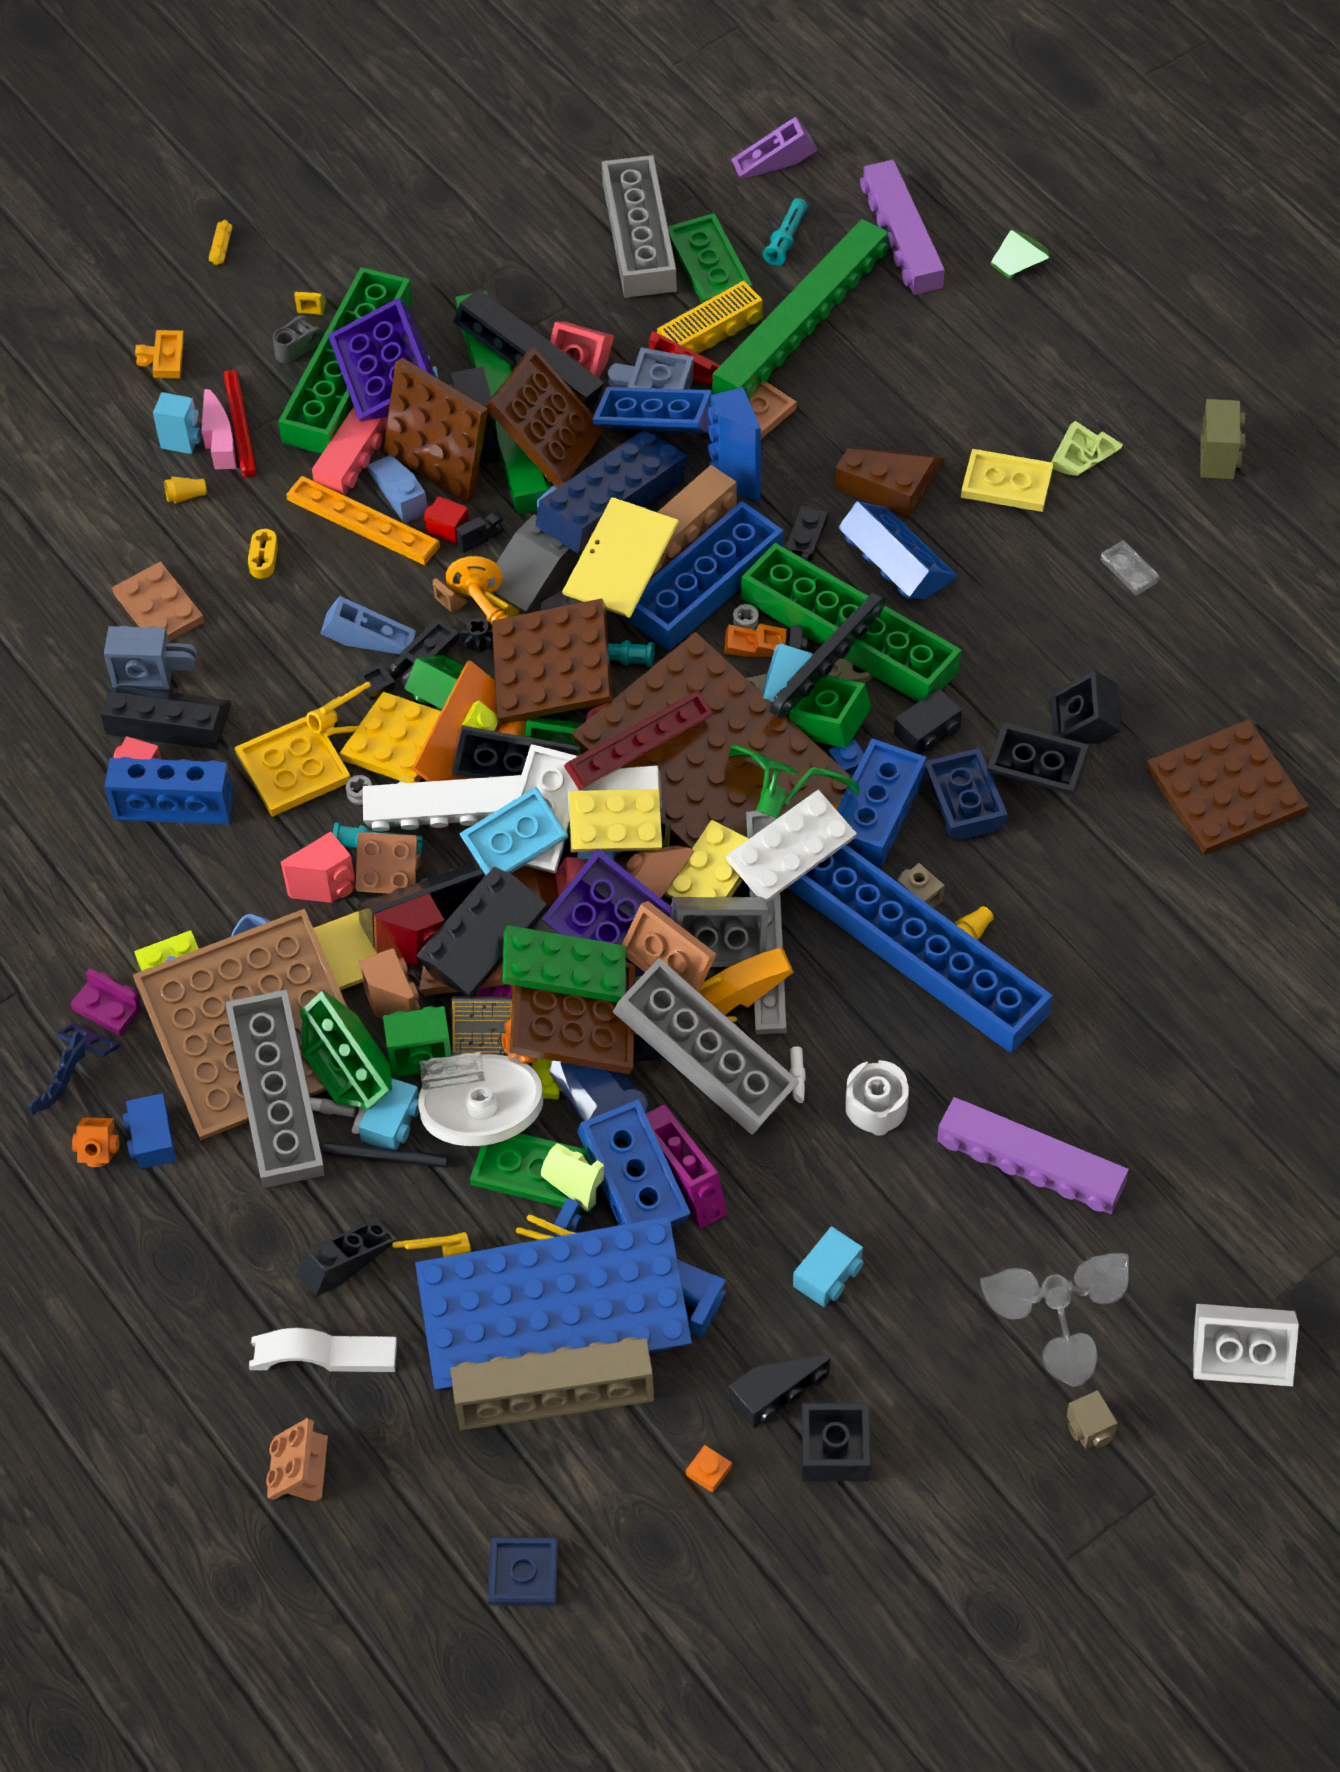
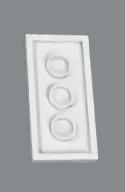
(547, 772)
(791, 846)

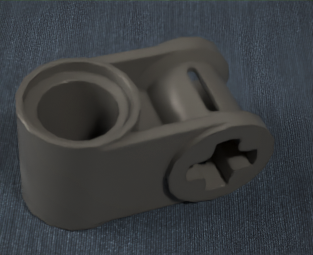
(294, 339)

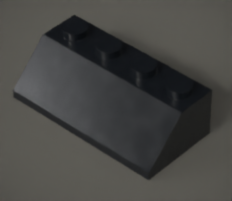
(165, 716)
(496, 754)
(445, 889)
(473, 937)

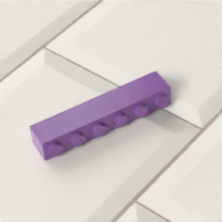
(905, 229)
(1032, 1155)

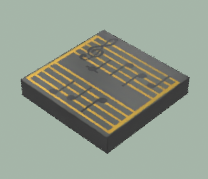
(479, 1024)

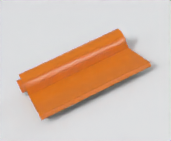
(436, 756)

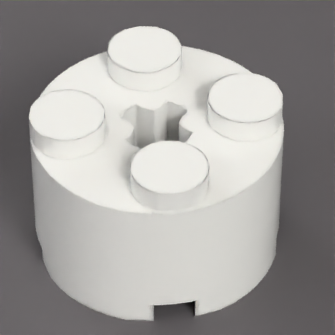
(877, 1096)

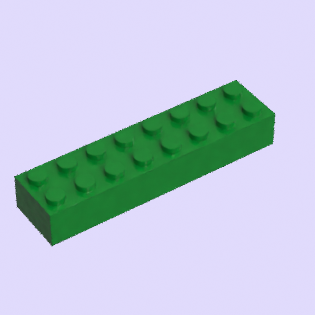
(322, 395)
(891, 650)

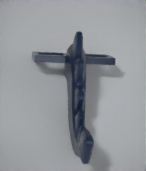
(70, 1058)

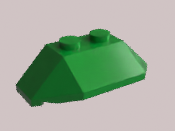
(343, 1053)

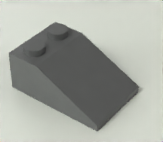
(531, 566)

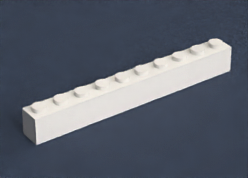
(470, 799)

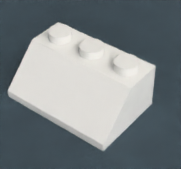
(1245, 1344)

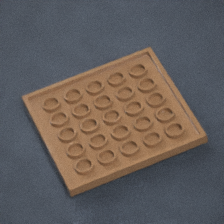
(191, 1015)

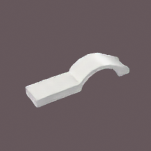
(331, 1352)

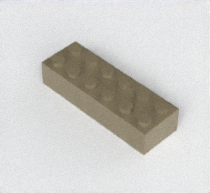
(552, 1383)

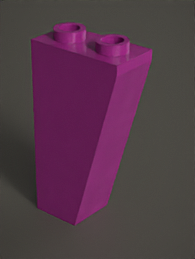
(690, 1168)

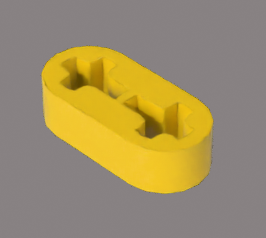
(257, 553)

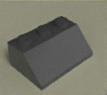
(727, 925)

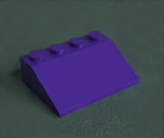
(369, 353)
(601, 903)

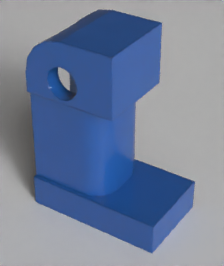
(703, 1293)

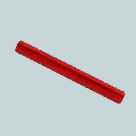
(239, 423)

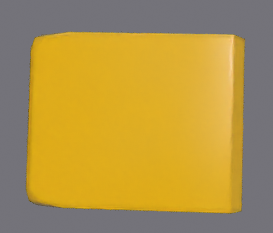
(310, 303)
(508, 609)

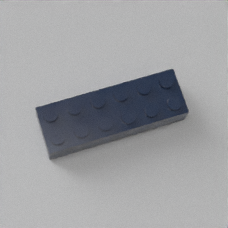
(632, 473)

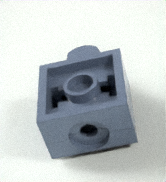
(654, 370)
(145, 657)

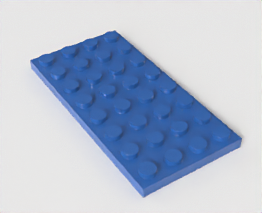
(554, 1296)

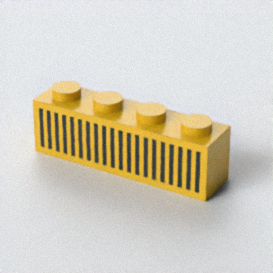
(715, 319)

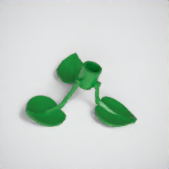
(773, 796)

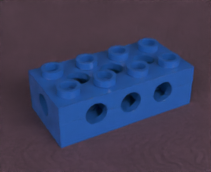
(888, 786)
(173, 799)
(643, 1154)

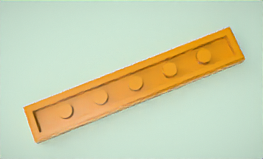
(363, 520)

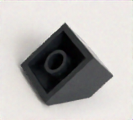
(1087, 709)

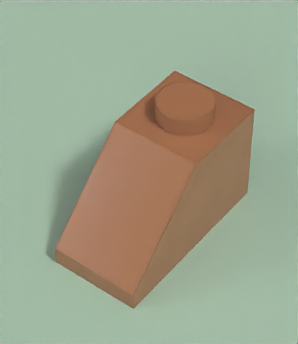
(658, 867)

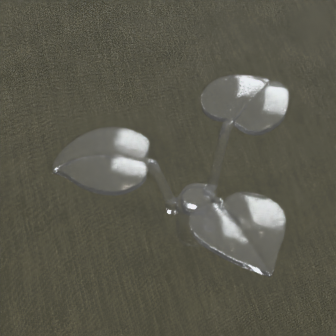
(1014, 1290)

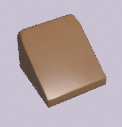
(447, 596)

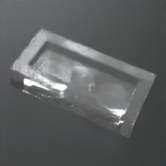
(1129, 567)
(452, 1070)

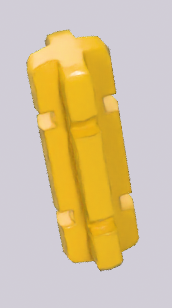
(220, 242)

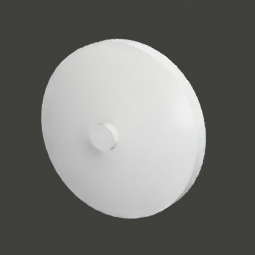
(484, 1109)

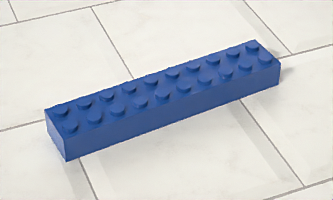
(926, 947)

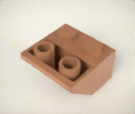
(387, 984)

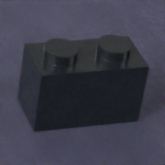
(928, 722)

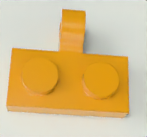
(165, 354)

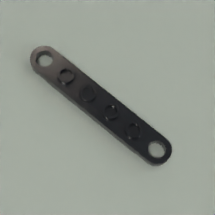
(827, 655)

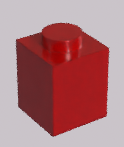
(444, 518)

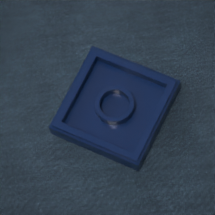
(523, 1571)

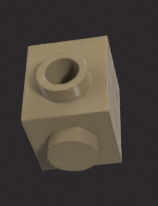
(923, 885)
(1091, 1421)

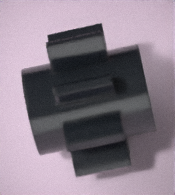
(477, 635)

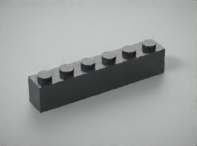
(512, 338)

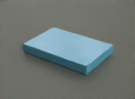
(514, 833)

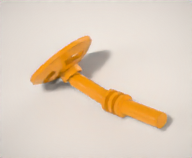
(475, 582)

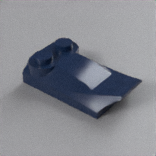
(966, 794)
(594, 1090)

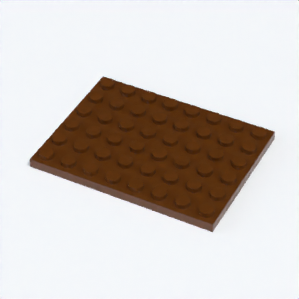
(695, 767)

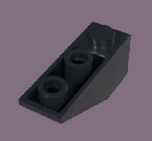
(342, 1256)
(771, 1386)

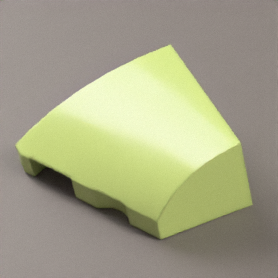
(1082, 450)
(573, 1175)

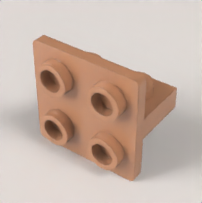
(386, 862)
(297, 1462)

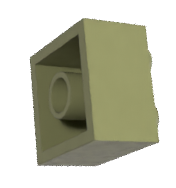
(1221, 439)

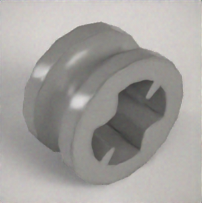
(746, 611)
(355, 783)

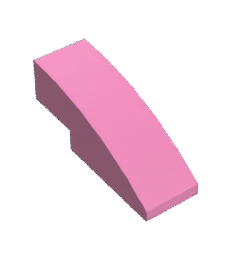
(217, 433)

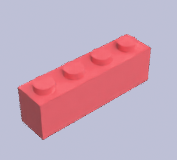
(349, 452)

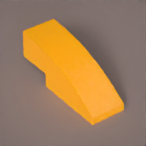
(748, 980)

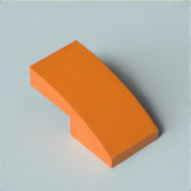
(753, 643)

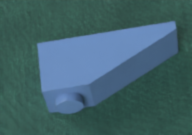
(399, 488)
(364, 628)

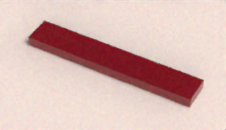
(638, 740)

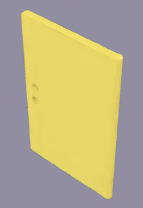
(625, 558)
(343, 947)

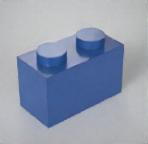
(150, 1131)

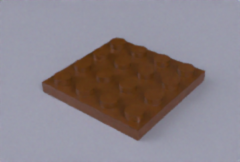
(544, 418)
(435, 430)
(551, 661)
(1227, 786)
(571, 1028)

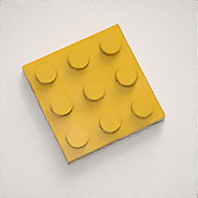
(391, 737)
(292, 766)

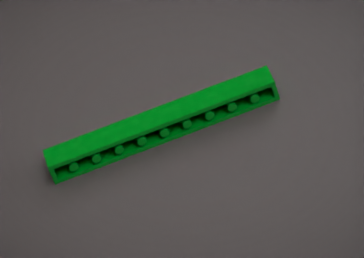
(802, 310)
(522, 474)

